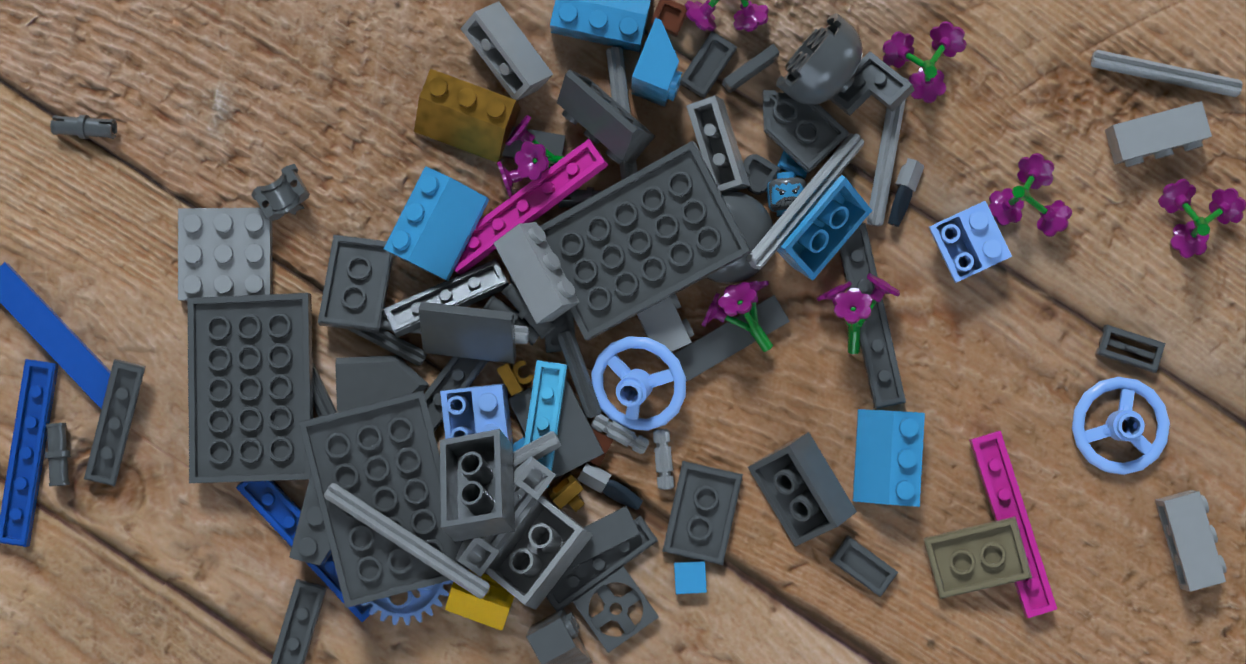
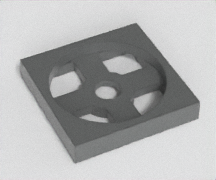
(630, 629)

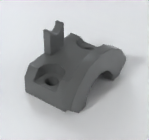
(282, 194)

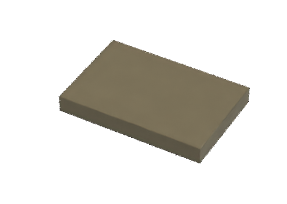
(978, 557)

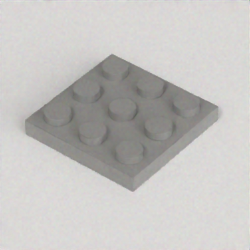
(224, 252)

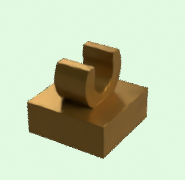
(512, 378)
(567, 491)

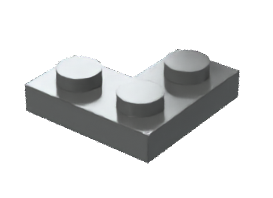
(874, 79)

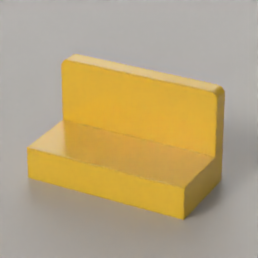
(490, 610)

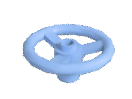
(638, 384)
(1113, 428)

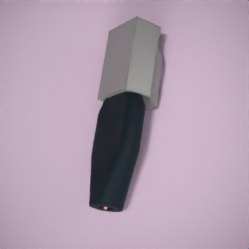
(907, 183)
(599, 481)

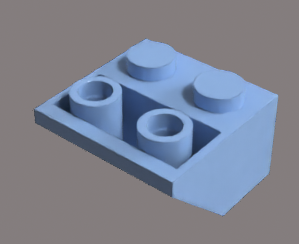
(970, 241)
(476, 410)

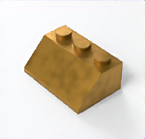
(465, 116)

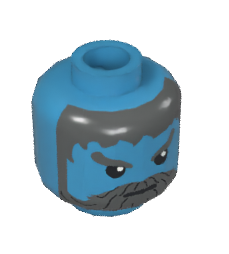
(783, 191)

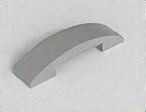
(529, 481)

